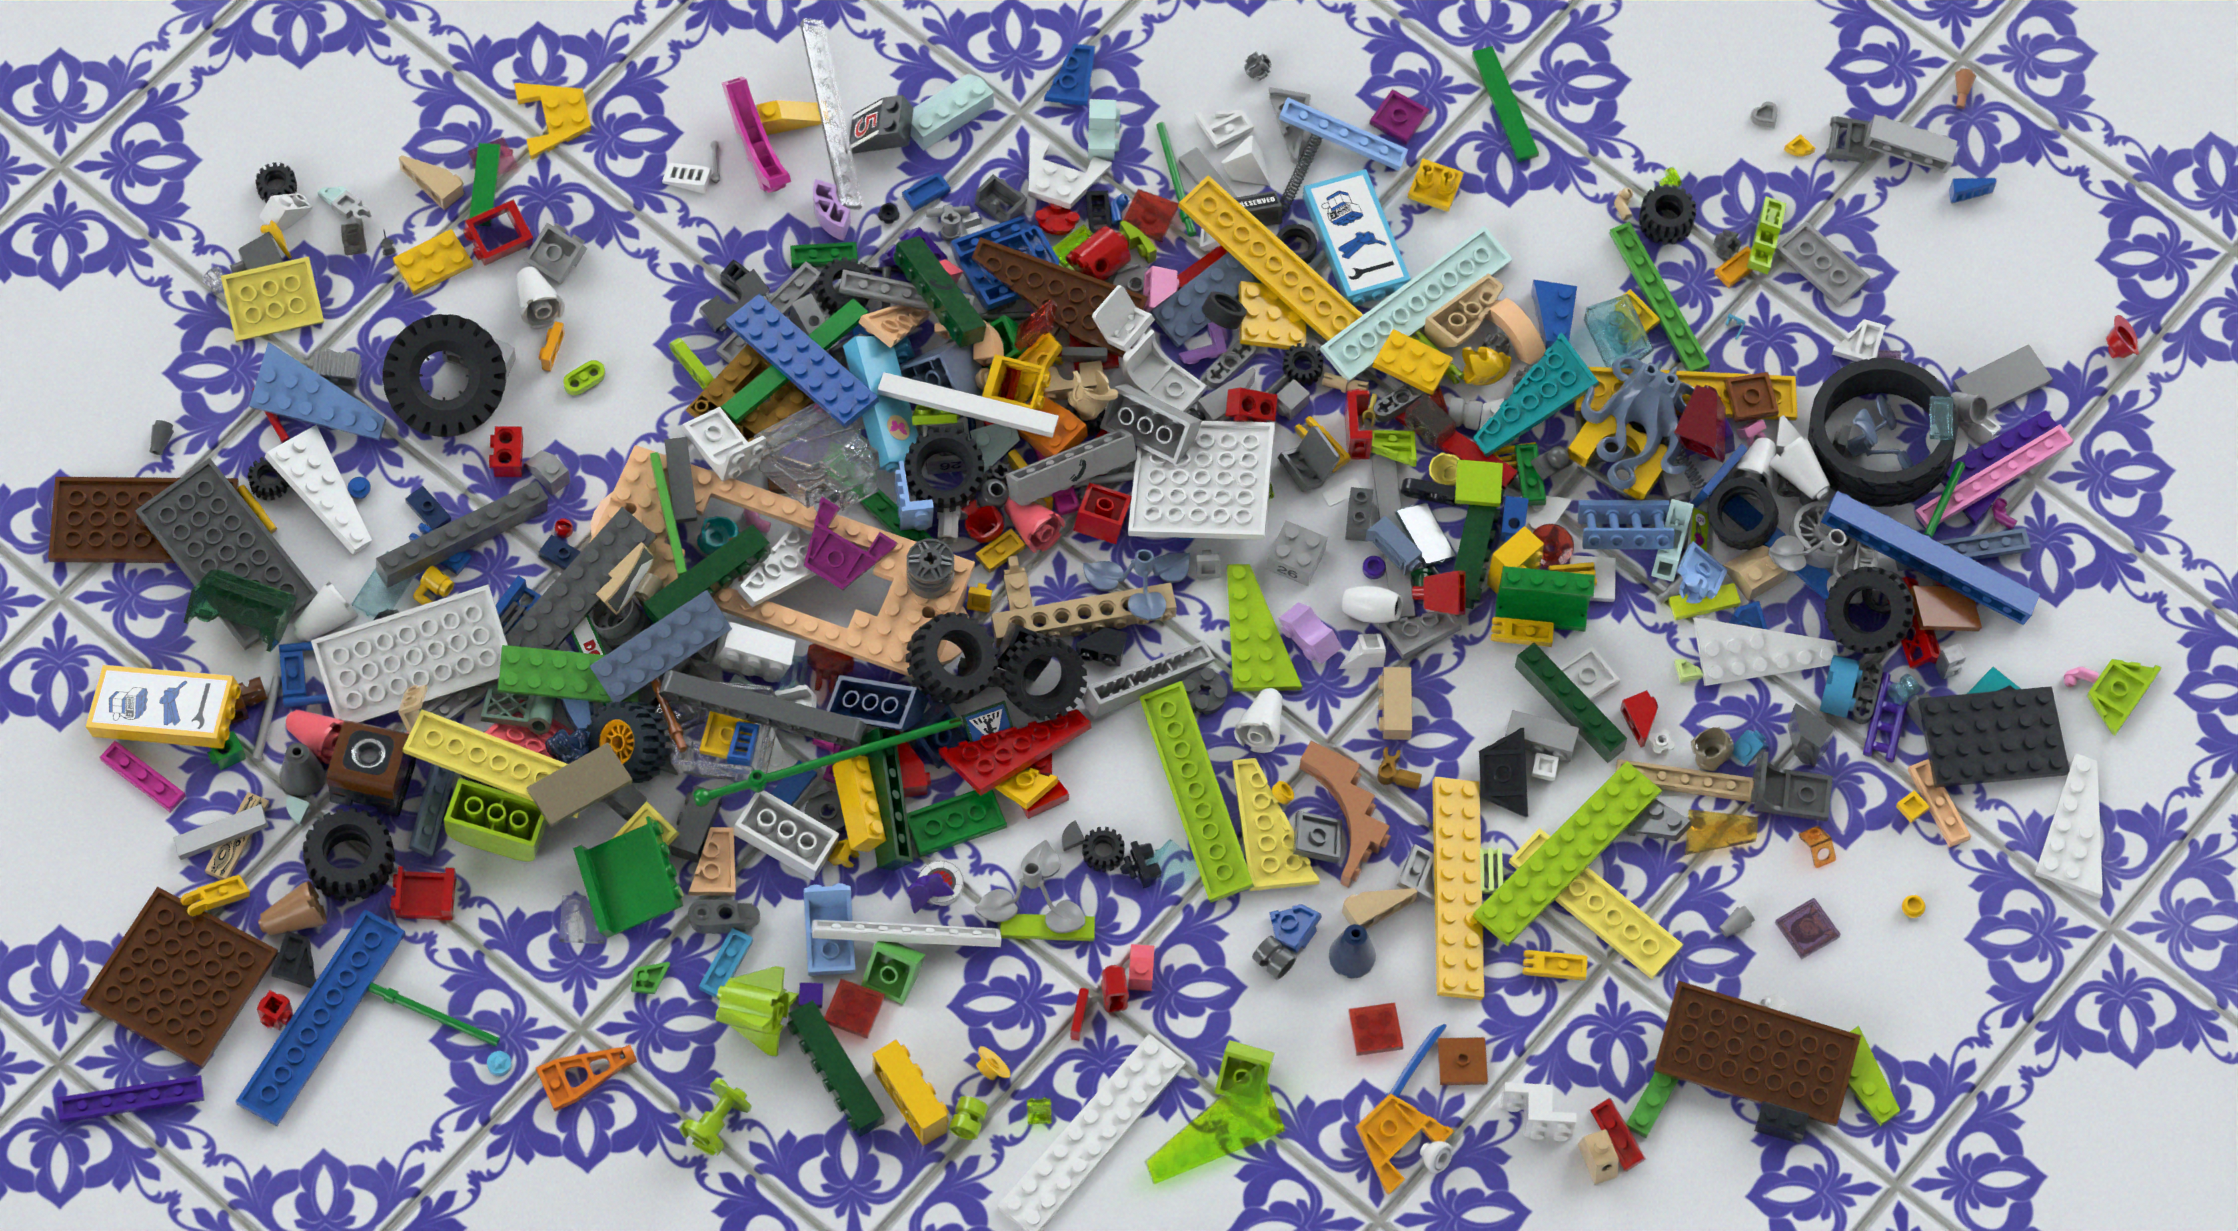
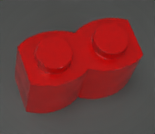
(1114, 988)

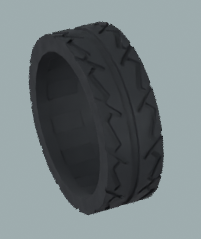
(1872, 486)

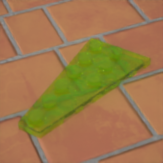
(1230, 1123)

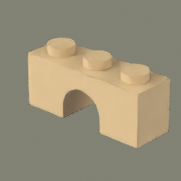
(1060, 388)

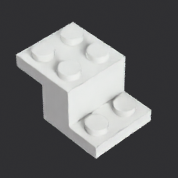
(1538, 1115)

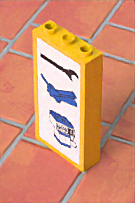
(163, 706)

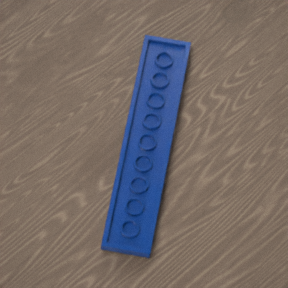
(320, 1018)

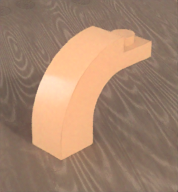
(1518, 328)
(983, 351)

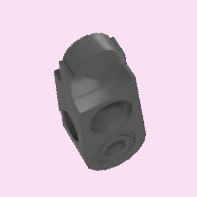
(743, 916)

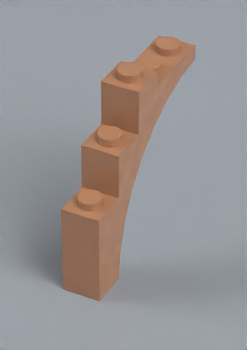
(1357, 805)

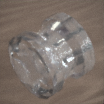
(213, 279)

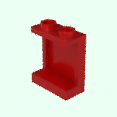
(1357, 442)
(424, 894)

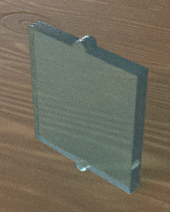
(1174, 864)

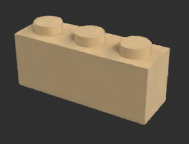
(1395, 703)

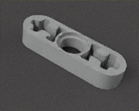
(1228, 372)

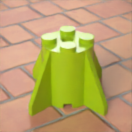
(755, 1006)

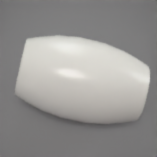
(1372, 604)

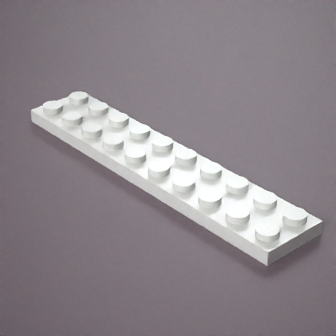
(1091, 1135)

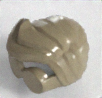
(1713, 749)

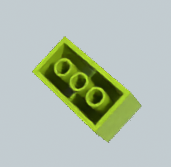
(494, 821)

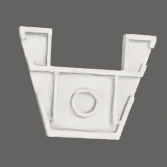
(1059, 183)

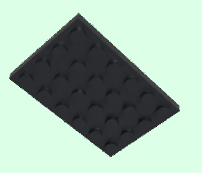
(1993, 736)

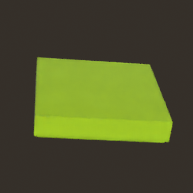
(1478, 483)

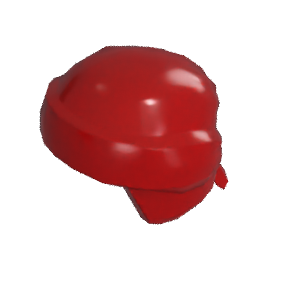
(983, 523)

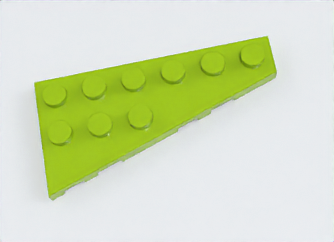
(1257, 648)

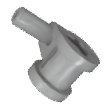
(950, 219)

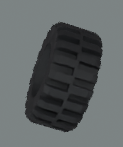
(1838, 616)
(973, 643)
(340, 828)

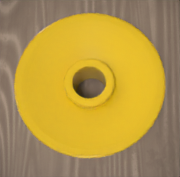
(991, 1064)

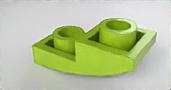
(1138, 240)

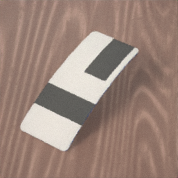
(972, 222)

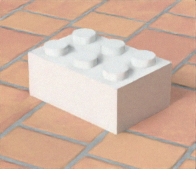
(754, 652)

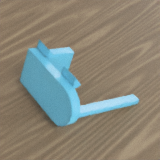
(1738, 321)

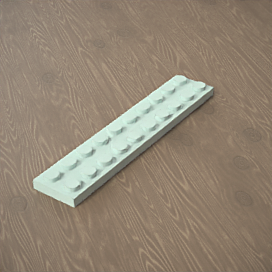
(1409, 306)

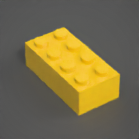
(910, 1092)

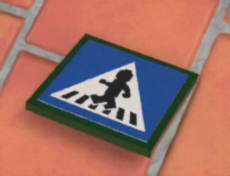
(987, 720)

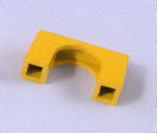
(1585, 446)

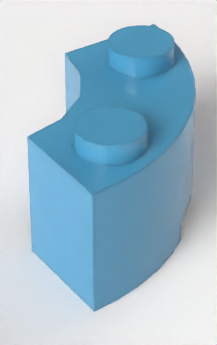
(1840, 686)

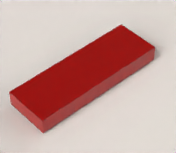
(1624, 1143)

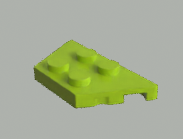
(2120, 691)

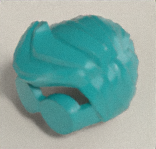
(716, 533)

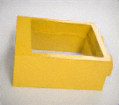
(997, 373)

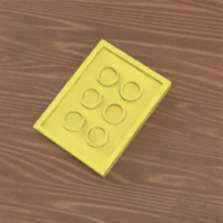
(272, 299)

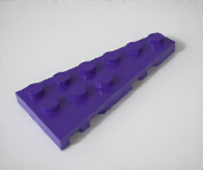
(1994, 451)

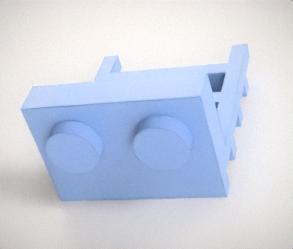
(912, 514)

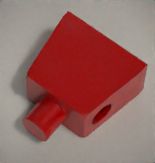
(1443, 592)

